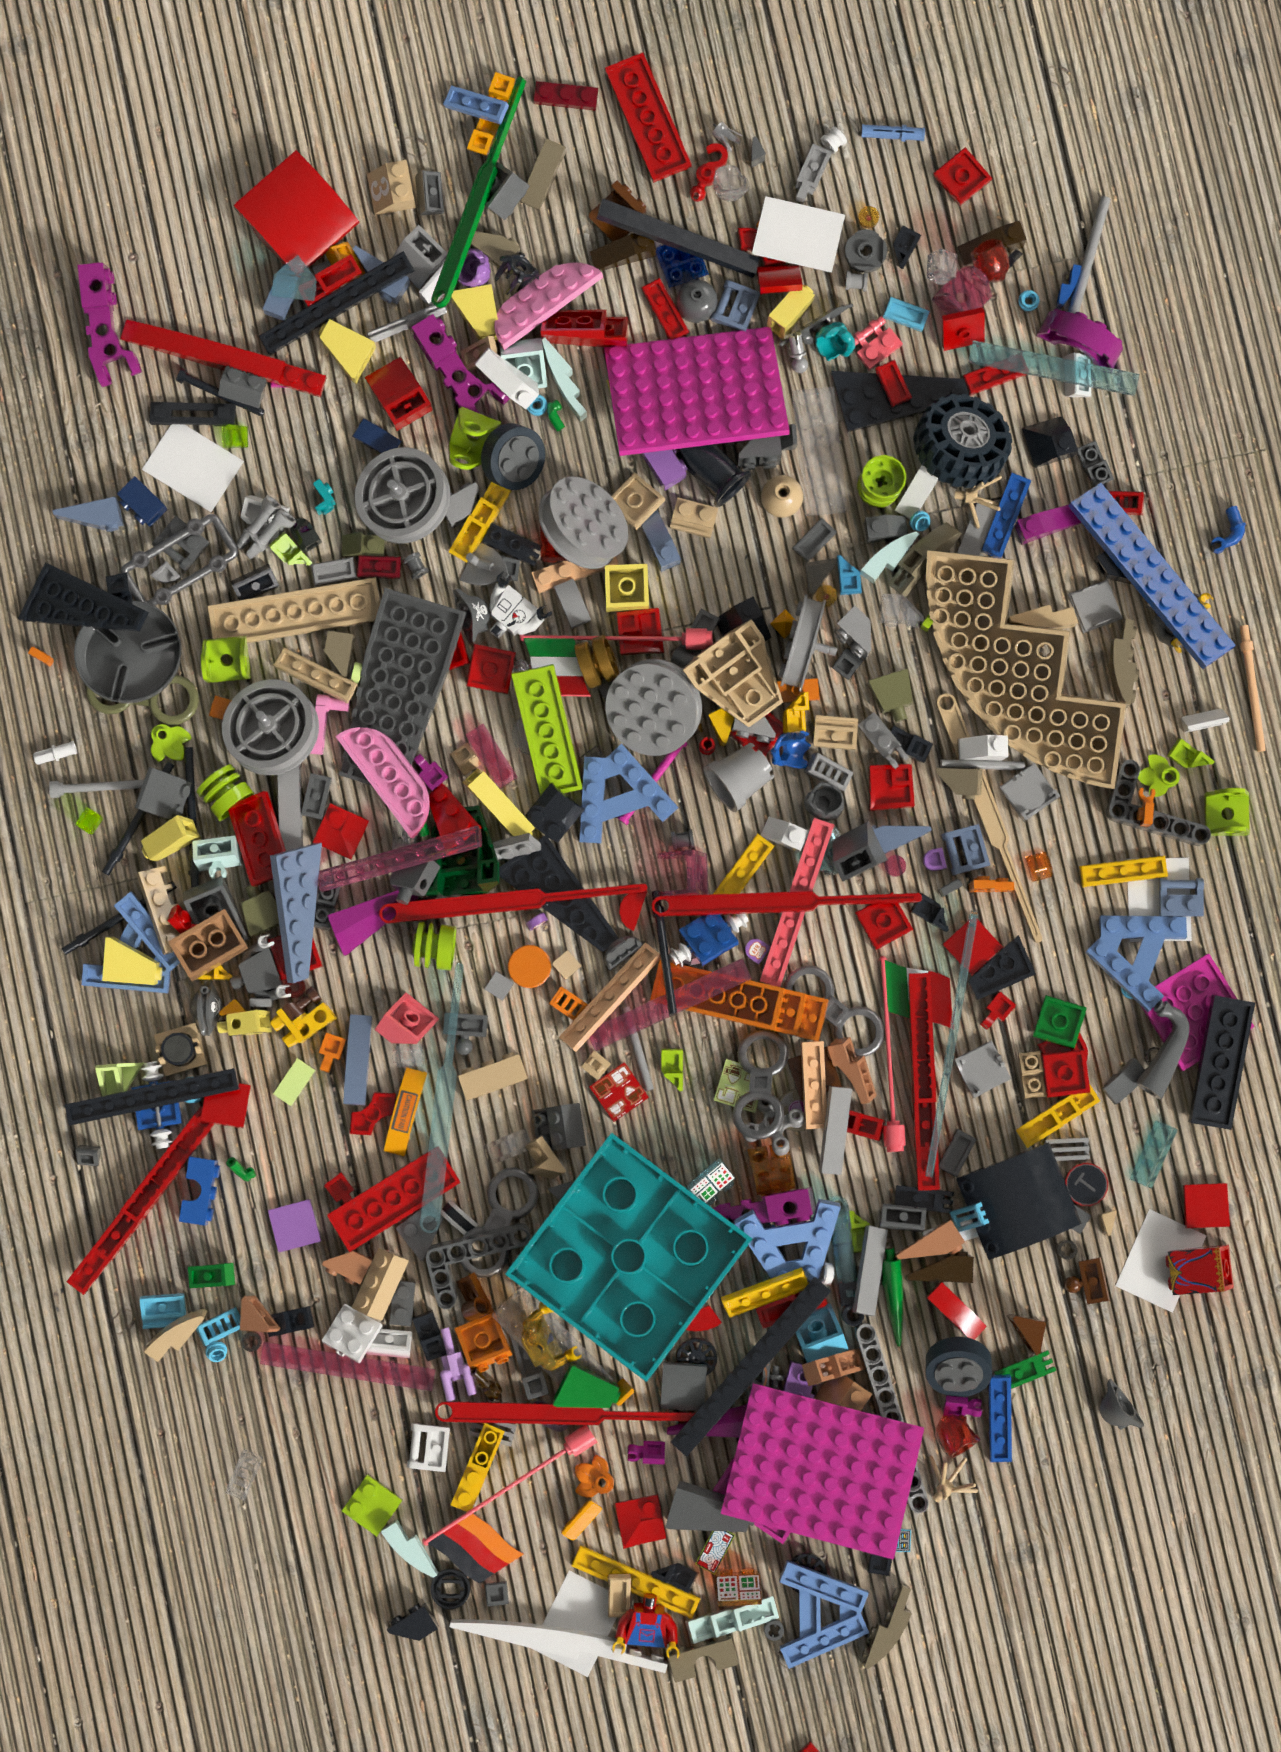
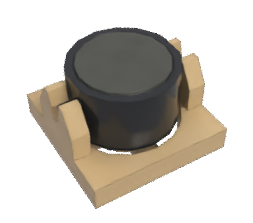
(179, 1049)

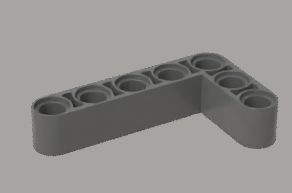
(1128, 809)
(469, 1252)

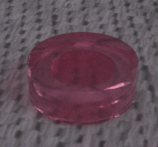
(895, 866)

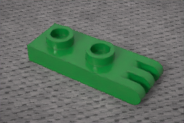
(1027, 1369)

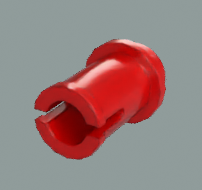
(703, 750)

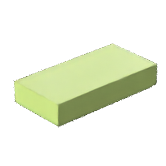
(294, 1082)

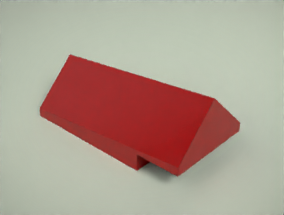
(585, 328)

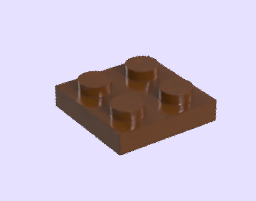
(795, 1068)

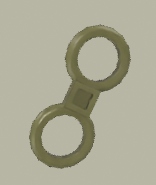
(153, 704)

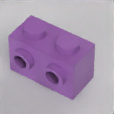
(666, 467)
(796, 1382)

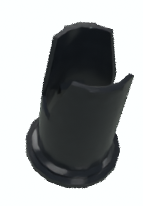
(714, 471)

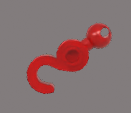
(706, 172)

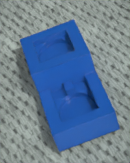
(1066, 289)

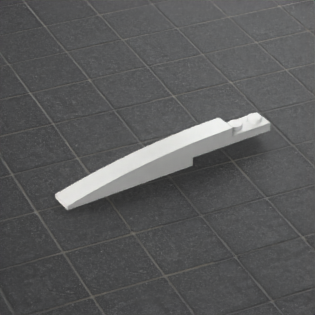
(559, 1641)

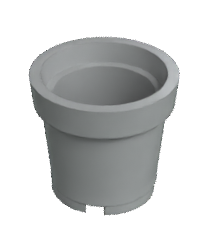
(738, 776)

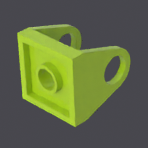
(462, 444)
(212, 666)
(1234, 799)

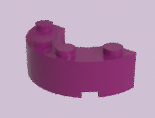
(1083, 334)

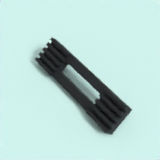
(162, 413)

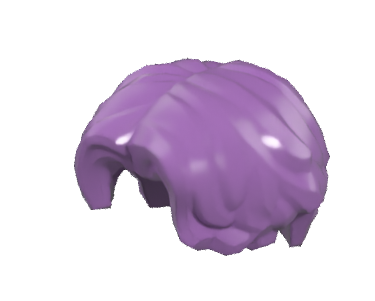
(475, 269)

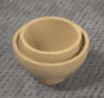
(778, 505)

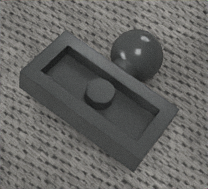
(467, 1026)

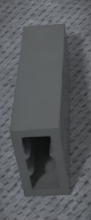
(701, 1510)

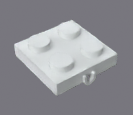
(351, 1333)

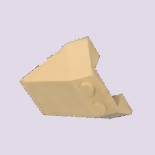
(737, 674)

